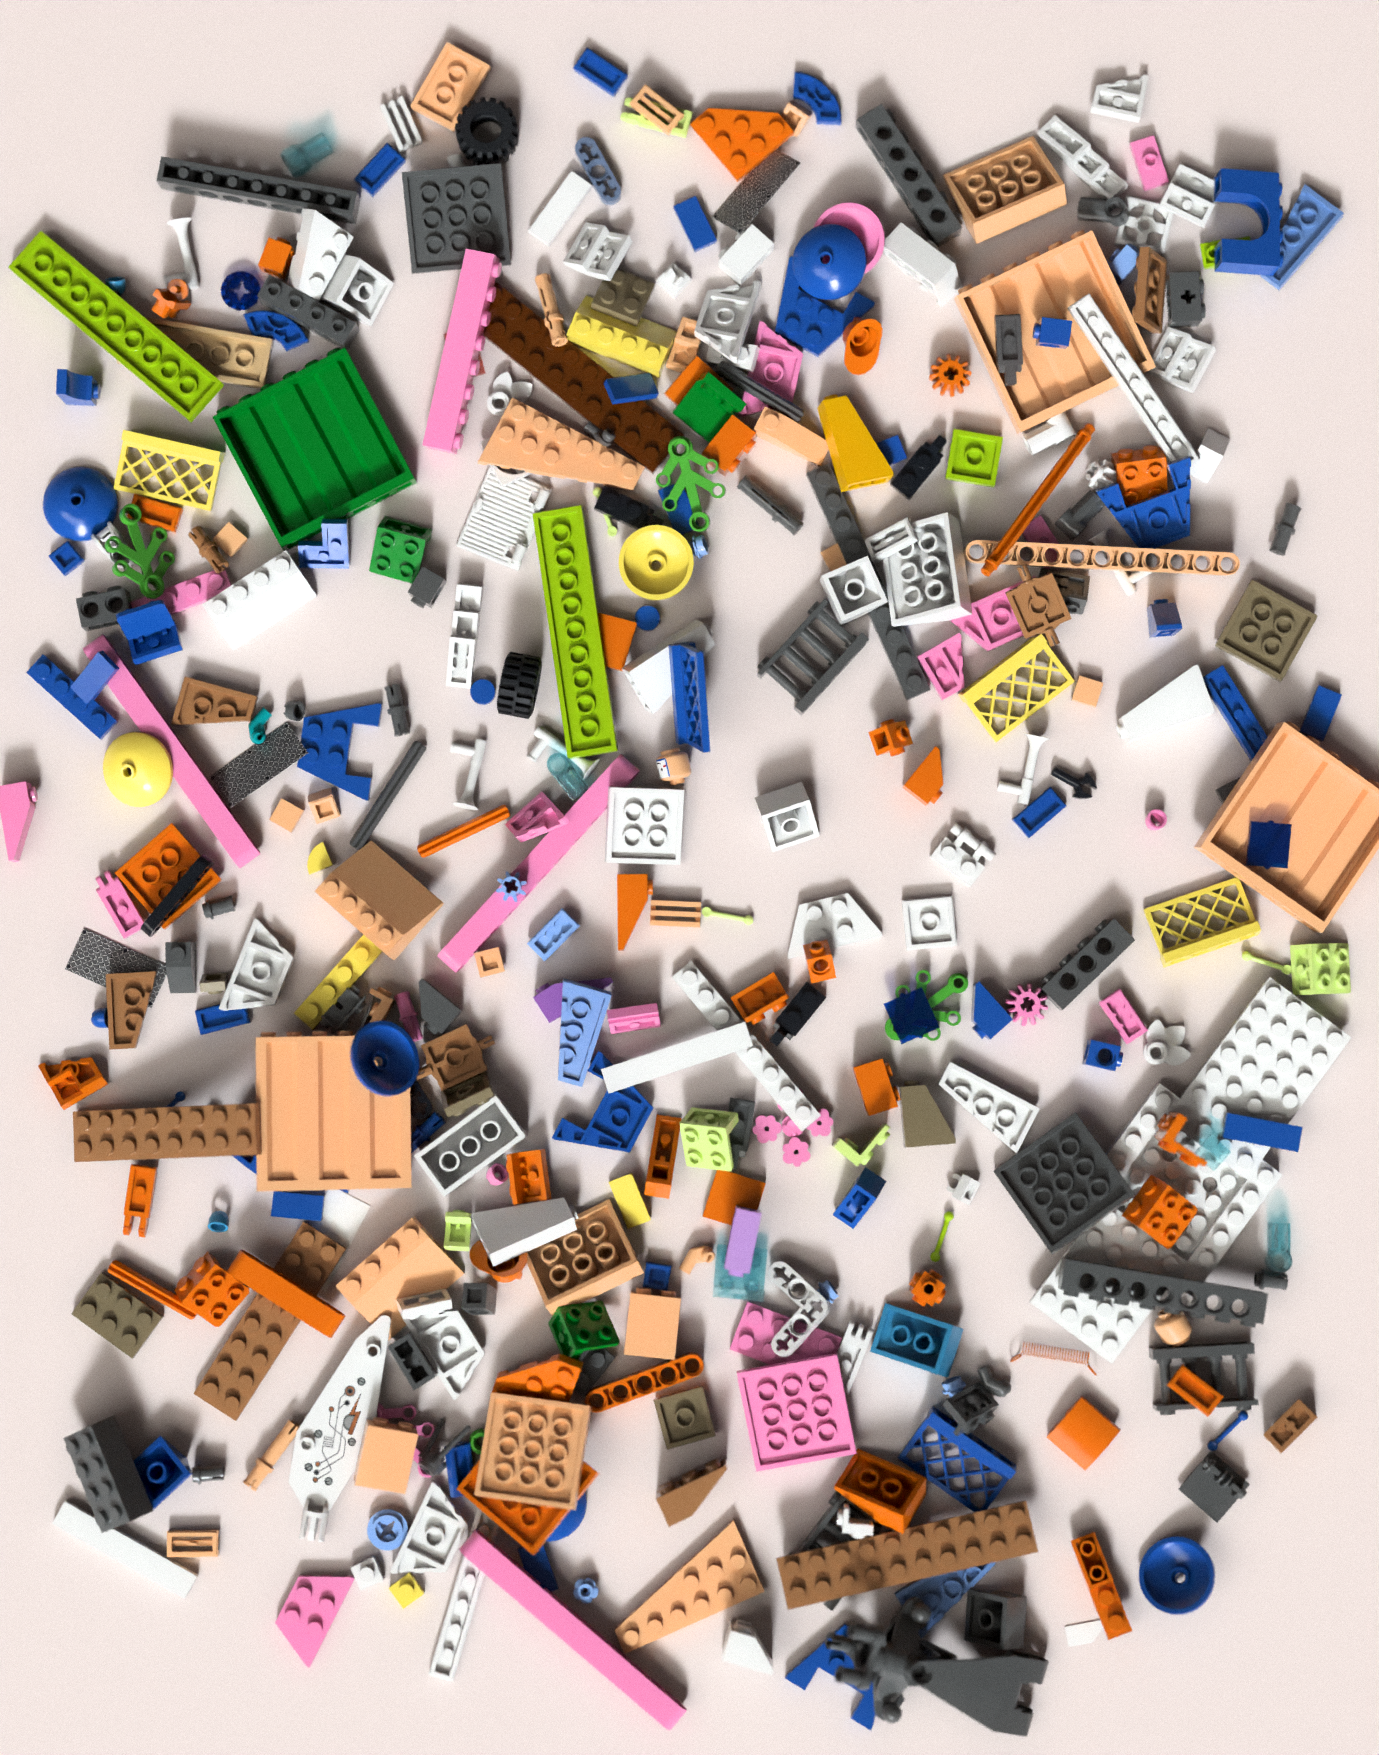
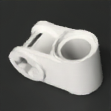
(103, 535)

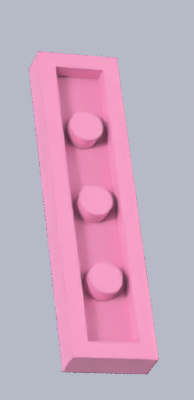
(190, 592)

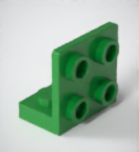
(708, 406)
(399, 549)
(582, 1328)

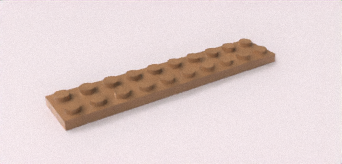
(907, 1556)

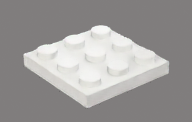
(644, 825)

